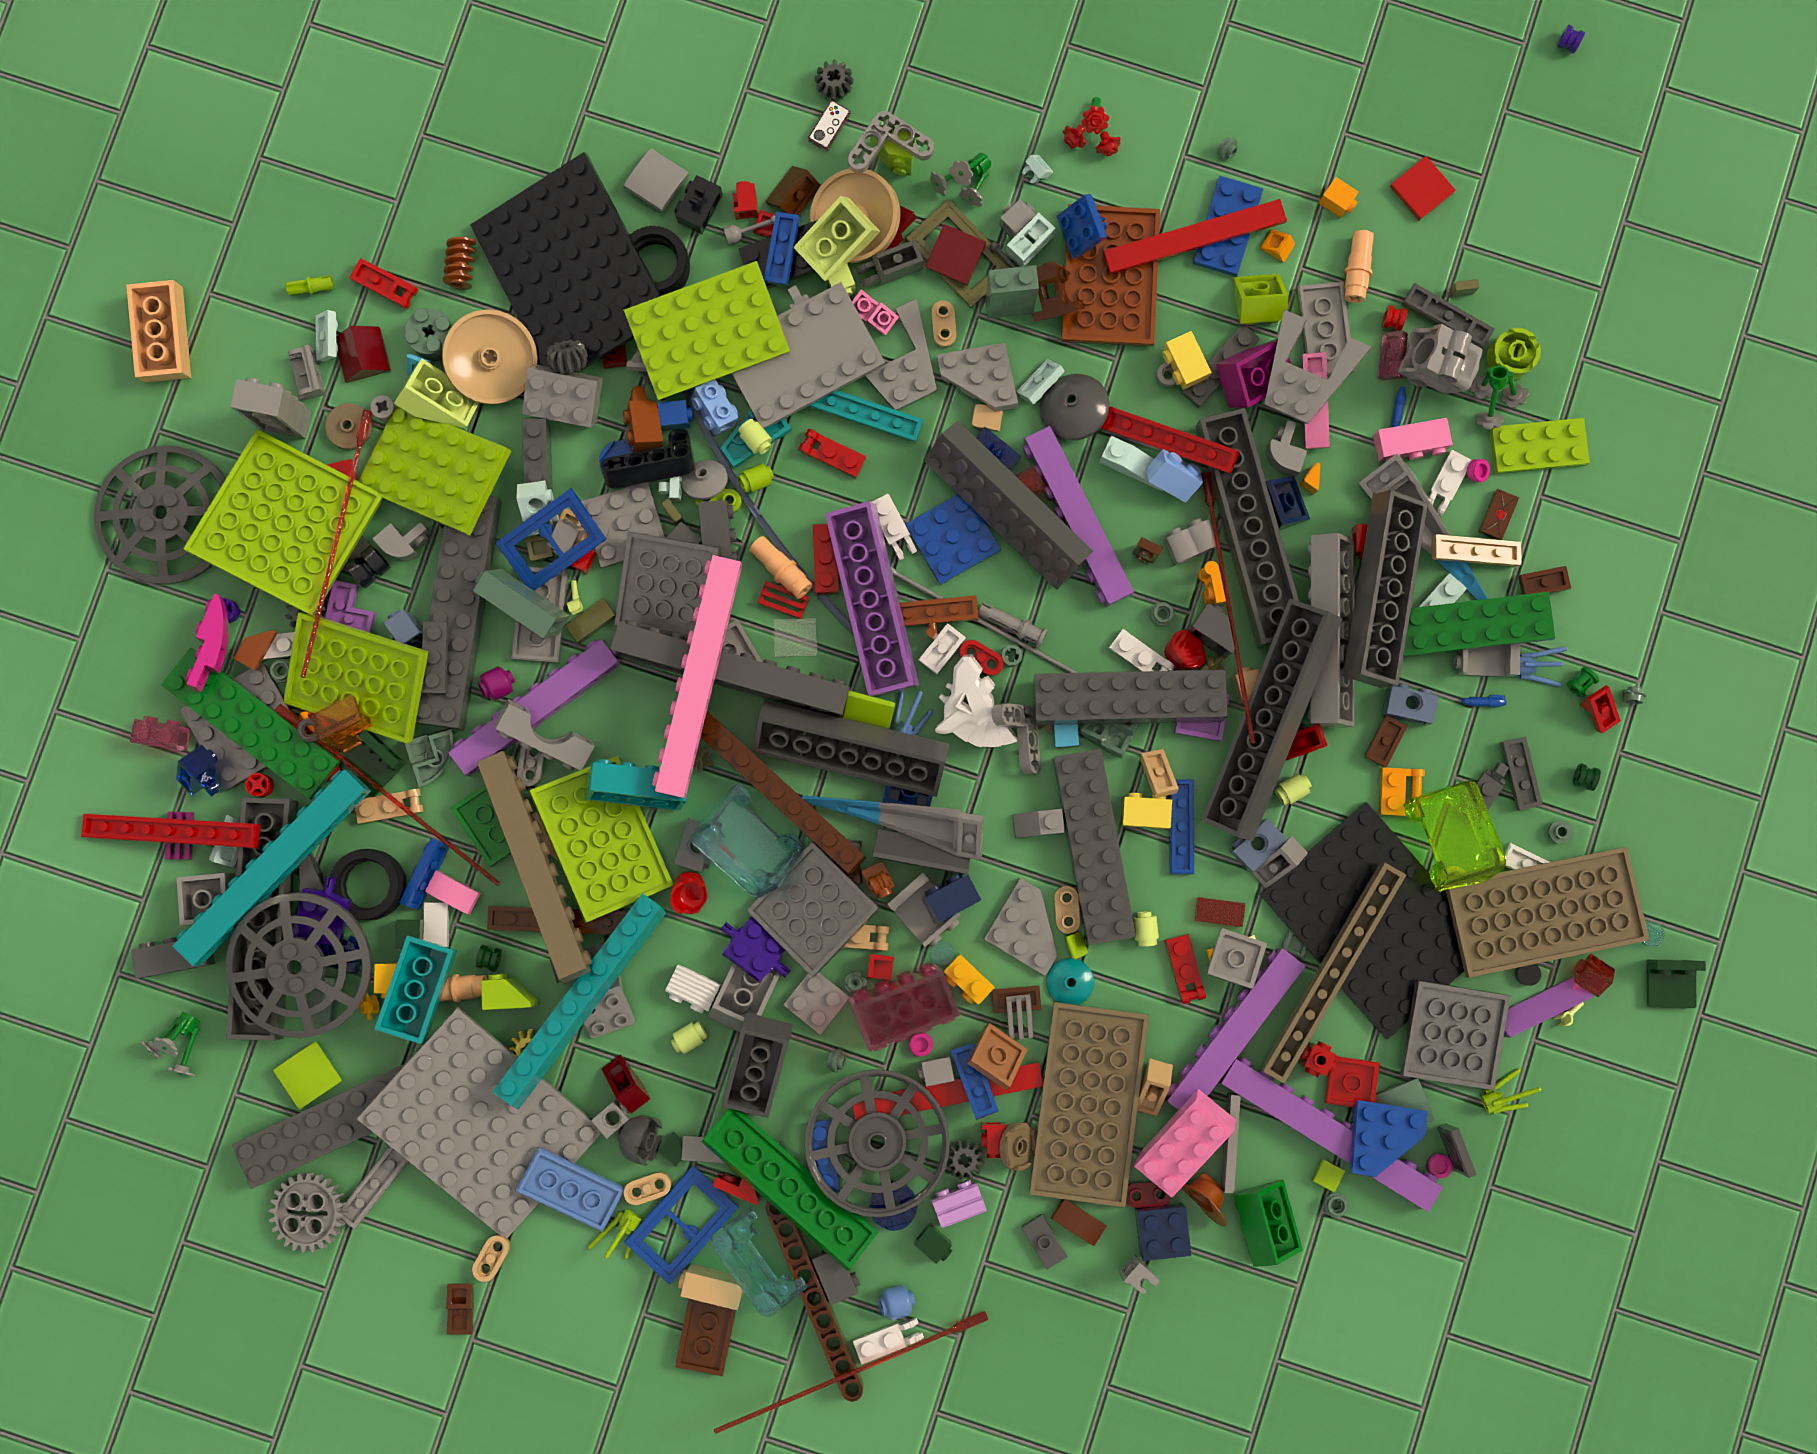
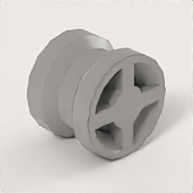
(386, 411)

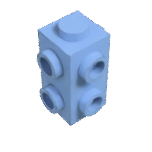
(714, 407)

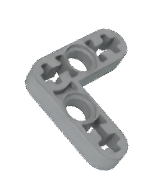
(883, 134)
(1023, 719)

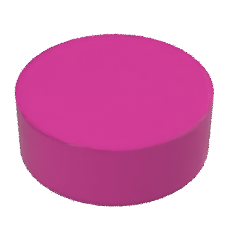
(1478, 470)
(920, 1044)
(1439, 1165)

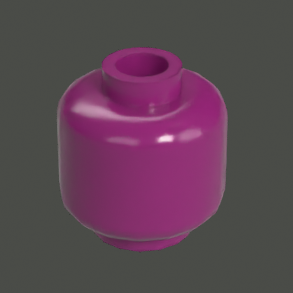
(496, 683)

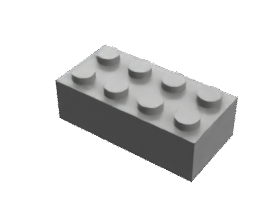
(270, 407)

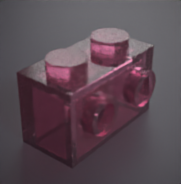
(160, 735)

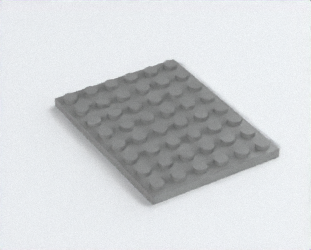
(464, 1135)

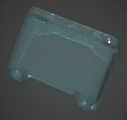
(746, 845)
(749, 1268)

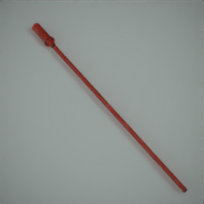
(361, 438)
(1210, 500)
(294, 720)
(958, 1327)

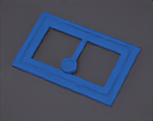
(538, 520)
(690, 1232)

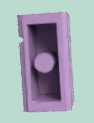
(958, 1203)

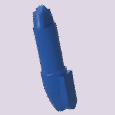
(1400, 400)
(1490, 701)

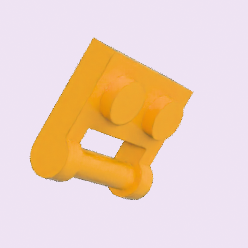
(1213, 585)
(1394, 789)

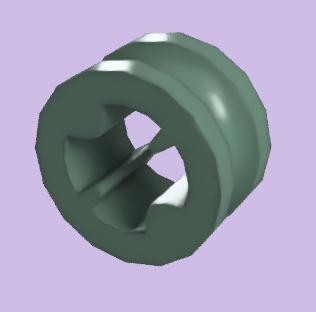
(1018, 652)

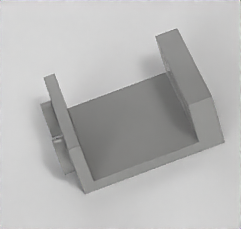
(1489, 661)
(913, 913)

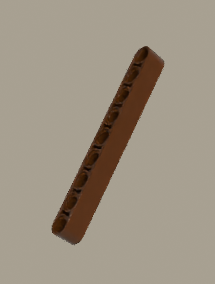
(815, 1309)

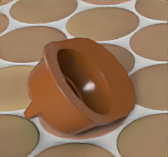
(1208, 1196)

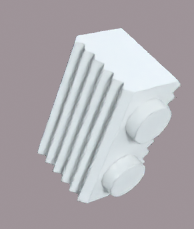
(693, 988)

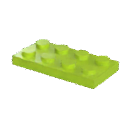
(1539, 445)

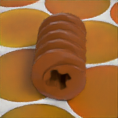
(457, 262)

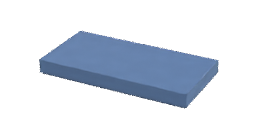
(570, 1188)

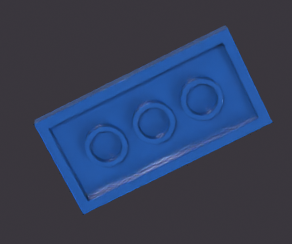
(1228, 198)

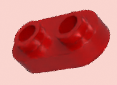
(983, 655)

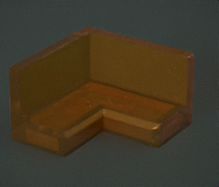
(340, 723)

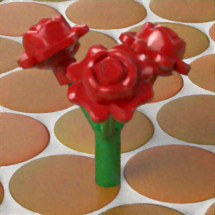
(1095, 120)

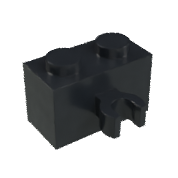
(698, 204)

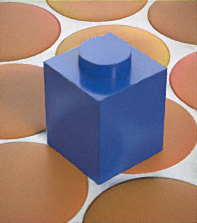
(675, 415)

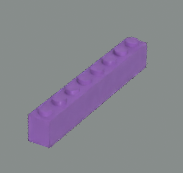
(1078, 515)
(542, 701)
(1237, 1028)

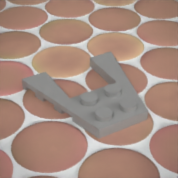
(911, 375)
(1297, 390)

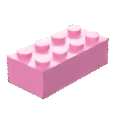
(1185, 1143)

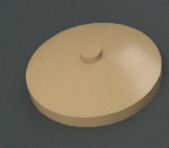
(872, 196)
(488, 356)

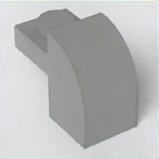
(1284, 456)
(401, 546)

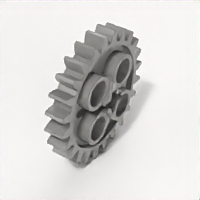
(307, 1234)

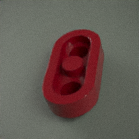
(1147, 1195)

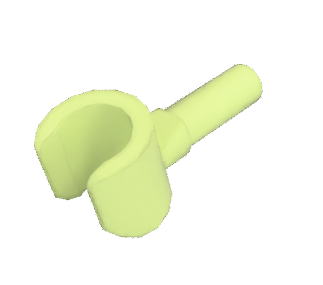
(574, 606)
(1567, 1017)

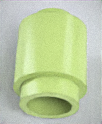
(755, 436)
(1293, 789)
(1146, 928)
(689, 1037)

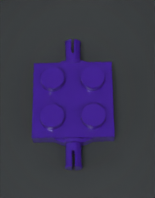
(317, 912)
(754, 950)

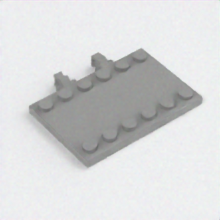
(825, 354)

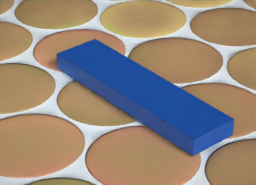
(1182, 829)

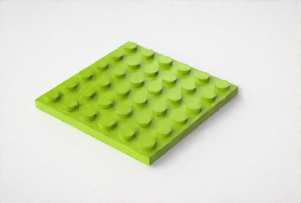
(280, 520)

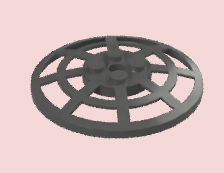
(145, 509)
(312, 963)
(877, 1158)

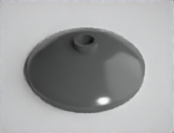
(1078, 418)

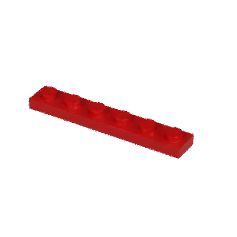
(1171, 440)

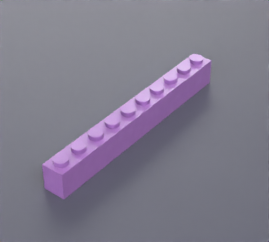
(1324, 1130)

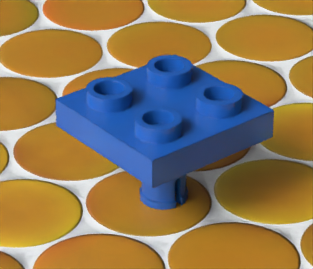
(1082, 226)

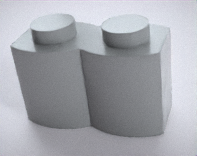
(1191, 541)

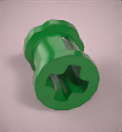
(1583, 682)

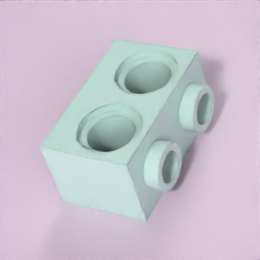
(1030, 240)
(530, 506)

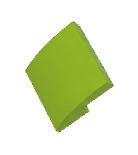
(307, 1075)

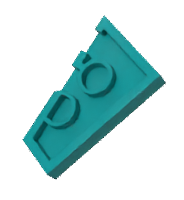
(736, 449)

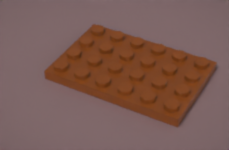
(1118, 305)

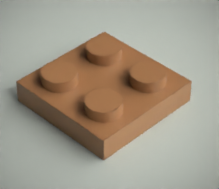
(997, 1056)

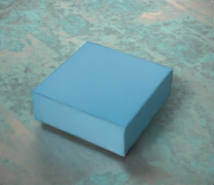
(1066, 735)

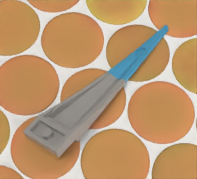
(1398, 477)
(941, 827)

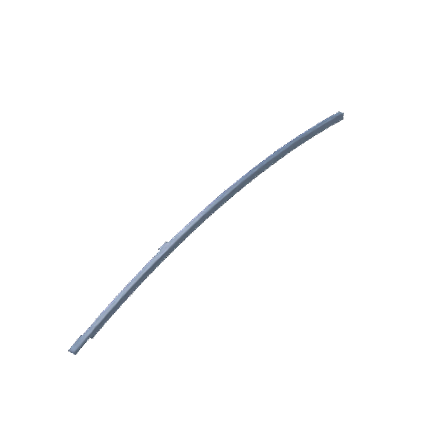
(756, 513)

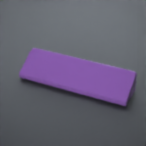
(1544, 1006)

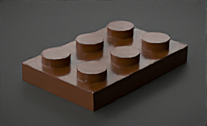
(705, 1338)

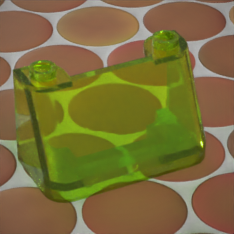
(1459, 835)

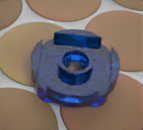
(899, 1220)

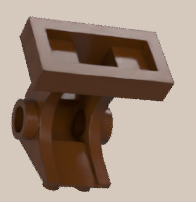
(1056, 306)

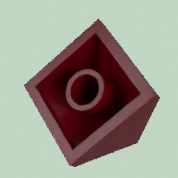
(362, 352)

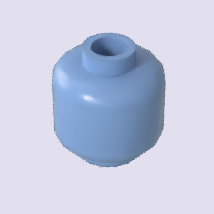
(896, 1302)

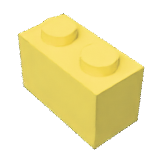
(1186, 360)
(1146, 811)

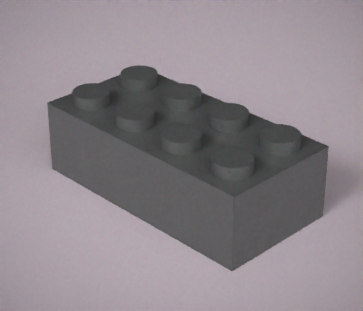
(757, 1065)

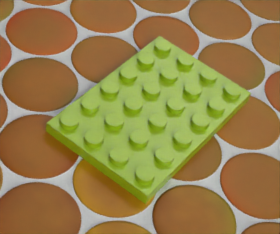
(707, 330)
(434, 469)
(348, 661)
(600, 846)

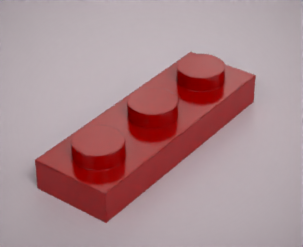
(824, 561)

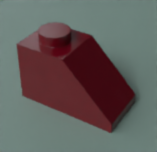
(625, 1084)

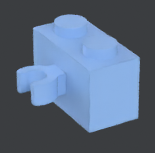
(1174, 475)

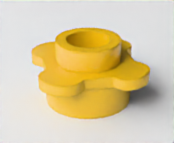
(369, 1006)

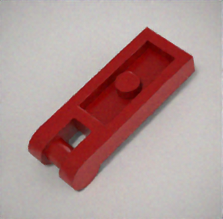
(383, 283)
(832, 453)
(1185, 968)

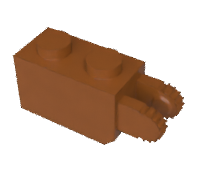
(642, 422)

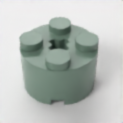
(420, 326)

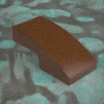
(1078, 1222)
(460, 1309)

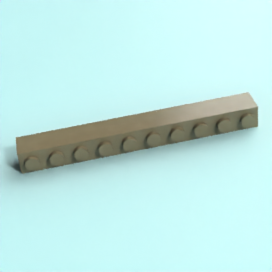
(534, 867)
(1332, 971)

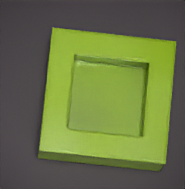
(1328, 1175)

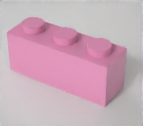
(1413, 440)

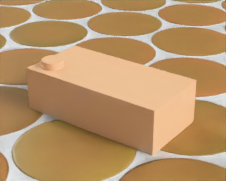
(158, 331)

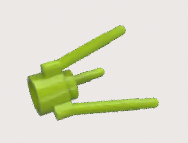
(1495, 1102)
(627, 1222)

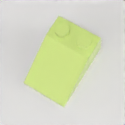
(836, 238)
(434, 398)

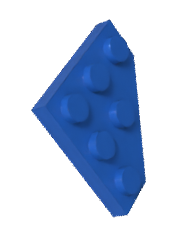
(1383, 1135)

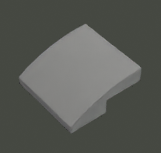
(656, 180)

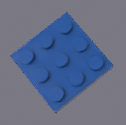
(952, 538)

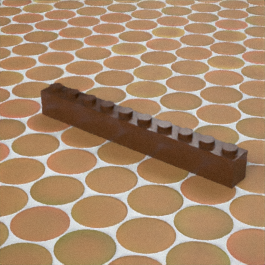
(781, 795)

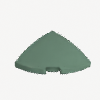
(1111, 737)
(429, 754)
(1407, 1095)

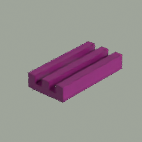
(178, 846)

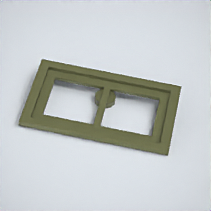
(949, 210)

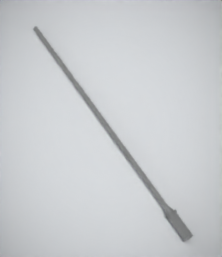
(988, 625)

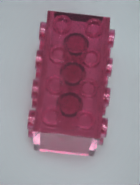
(903, 1006)

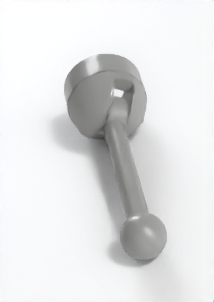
(734, 233)

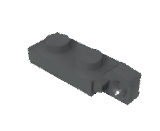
(1491, 783)

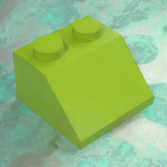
(893, 156)
(1260, 298)
(869, 710)
(505, 993)

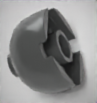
(639, 1139)

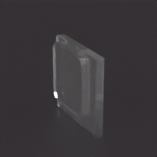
(795, 637)

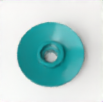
(1058, 977)

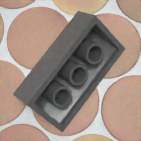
(909, 850)

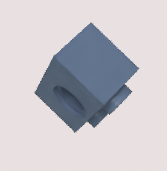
(405, 628)
(1396, 706)
(1251, 858)

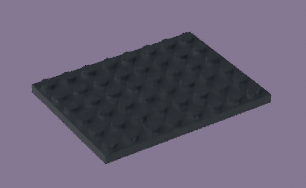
(567, 261)
(1409, 942)

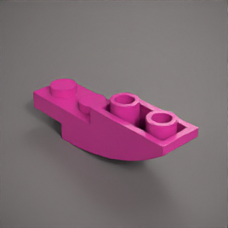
(214, 635)

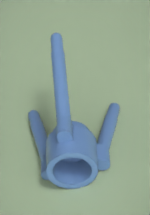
(1530, 665)
(905, 727)

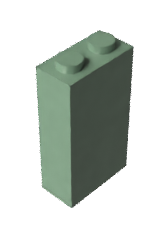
(1011, 291)
(521, 602)

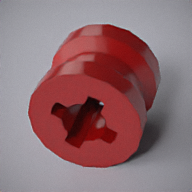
(1394, 318)
(254, 783)

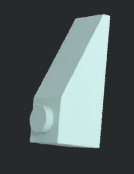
(1127, 460)

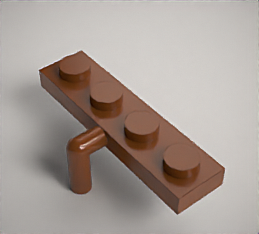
(939, 611)

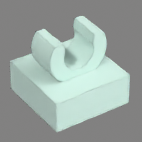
(1039, 167)
(672, 488)

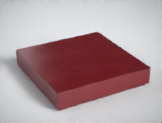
(955, 254)

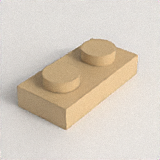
(1159, 773)

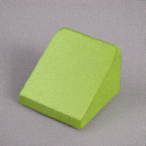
(1076, 945)

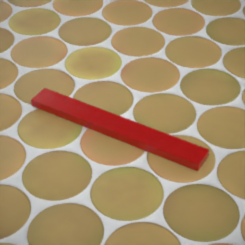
(1195, 236)
(171, 830)
(953, 1092)

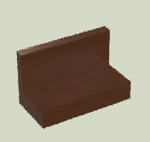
(793, 191)

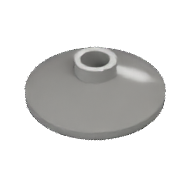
(705, 486)

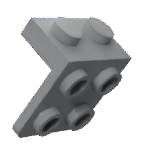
(611, 1012)

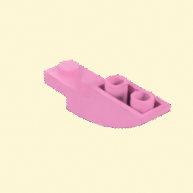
(1318, 429)

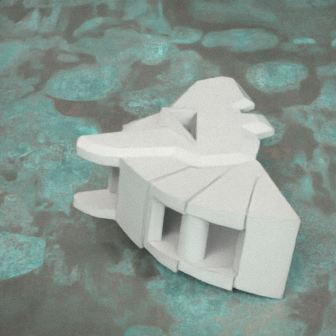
(972, 721)

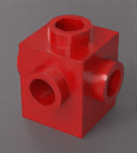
(1310, 1056)

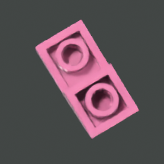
(873, 313)
(452, 892)

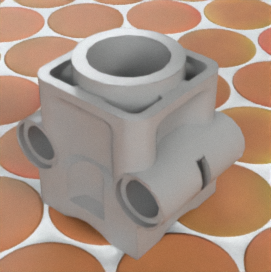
(1441, 359)

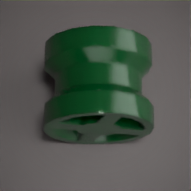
(1586, 777)
(488, 958)

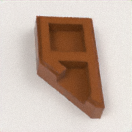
(255, 648)

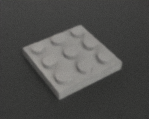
(623, 512)

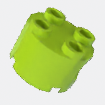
(1514, 350)

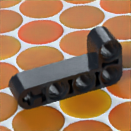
(651, 464)

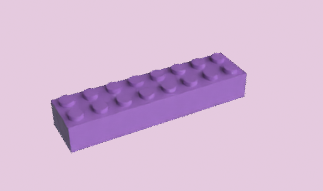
(872, 599)

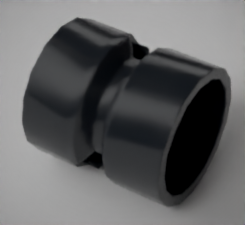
(368, 566)

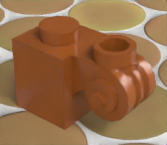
(878, 880)

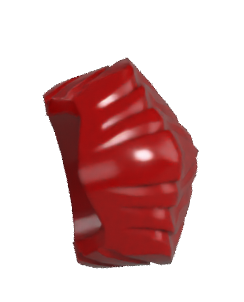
(1185, 651)
(688, 893)

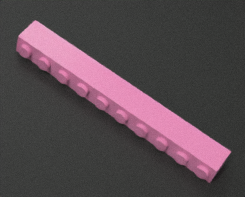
(698, 676)

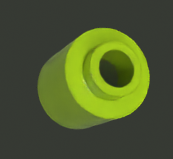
(755, 478)

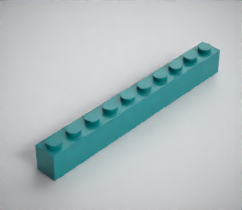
(271, 867)
(579, 1002)

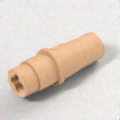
(1359, 267)
(781, 567)
(462, 988)

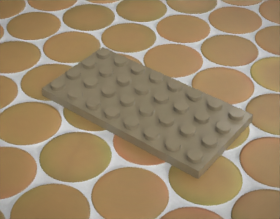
(1548, 912)
(1089, 1104)

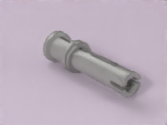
(1021, 628)

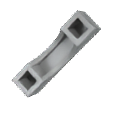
(570, 749)

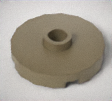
(336, 423)
(1017, 1146)

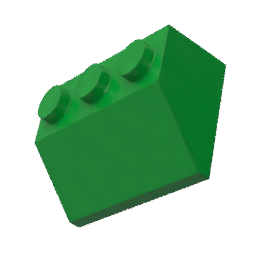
(1268, 1223)

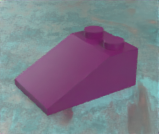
(1247, 375)

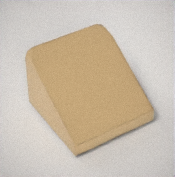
(986, 418)

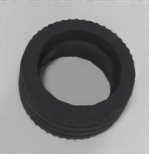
(659, 235)
(396, 879)

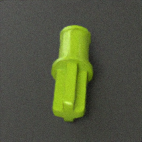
(310, 285)

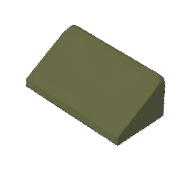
(590, 621)

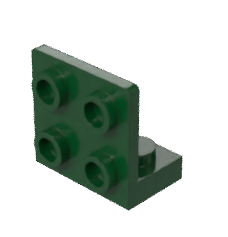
(374, 760)
(1672, 983)

